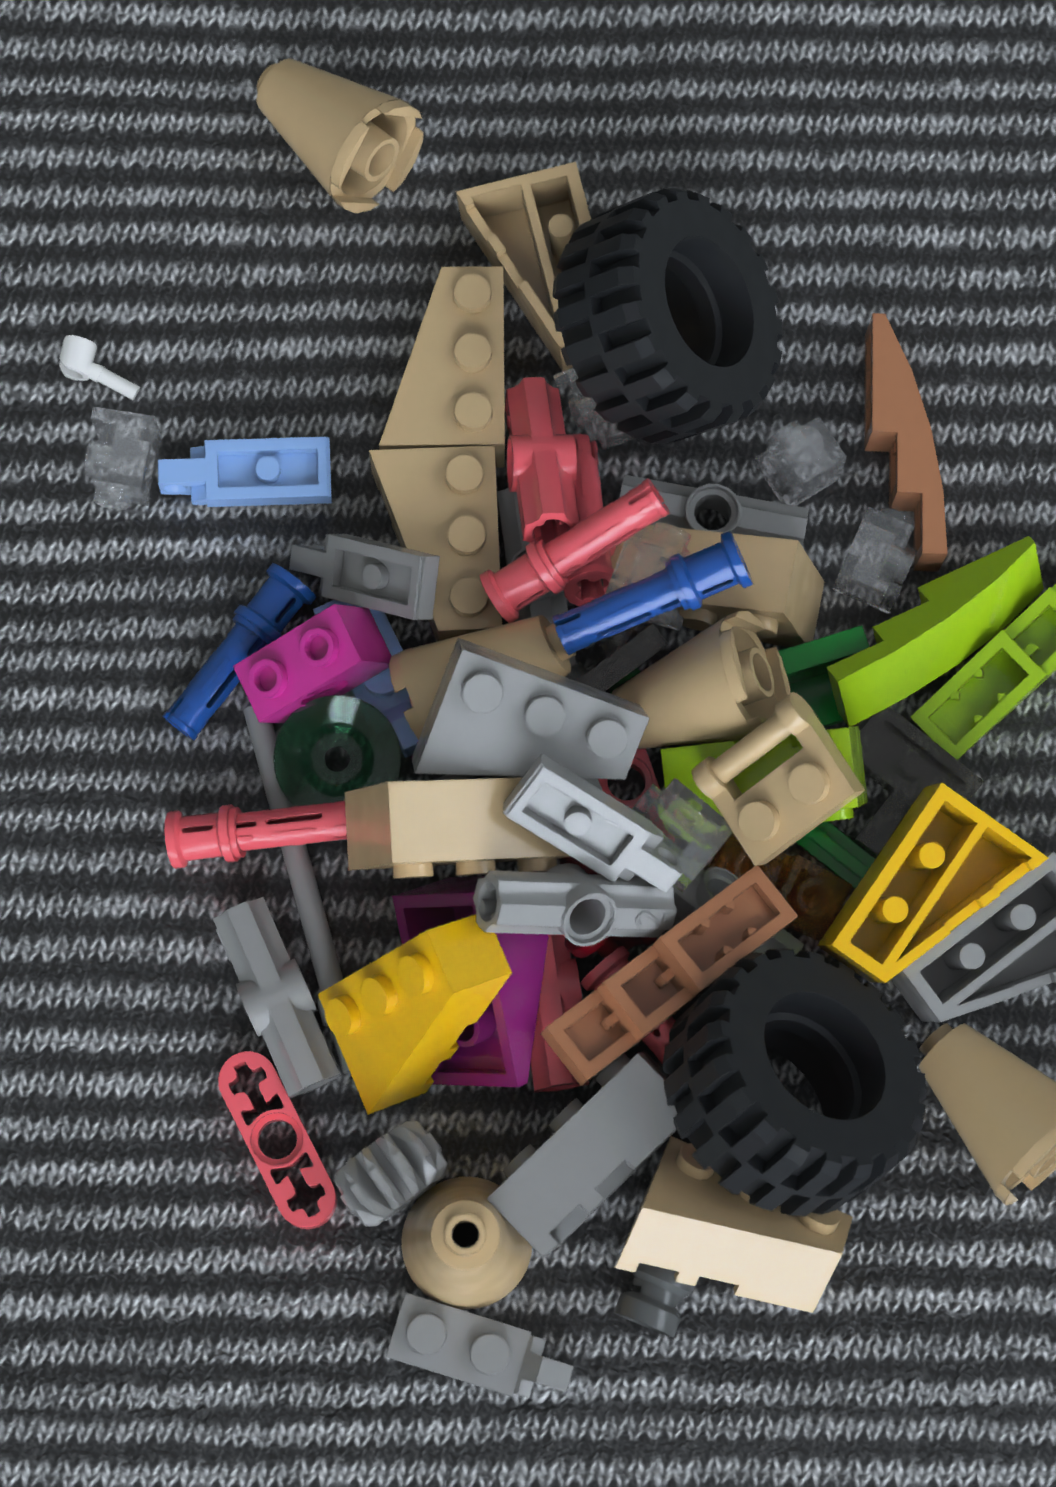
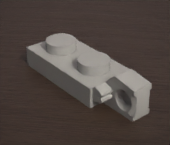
(371, 574)
(591, 825)
(473, 1349)

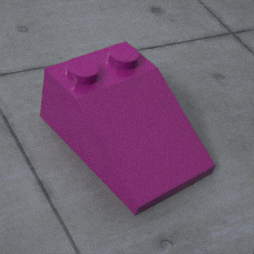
(501, 1042)

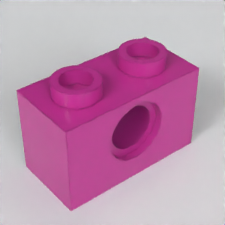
(313, 661)

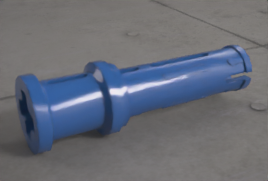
(681, 583)
(253, 629)

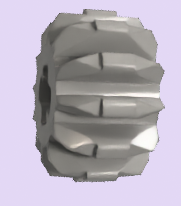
(391, 1173)

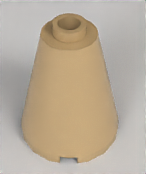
(341, 130)
(423, 666)
(710, 686)
(995, 1105)
(455, 1274)

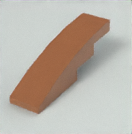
(900, 426)
(668, 975)

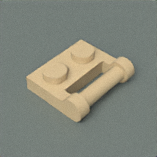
(792, 796)

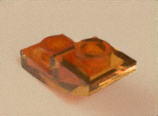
(806, 887)

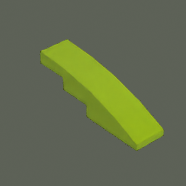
(951, 623)
(993, 680)

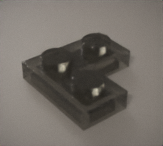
(903, 764)

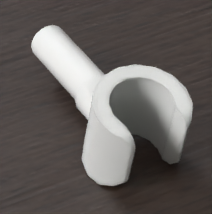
(77, 364)

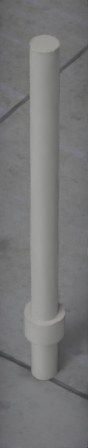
(300, 873)

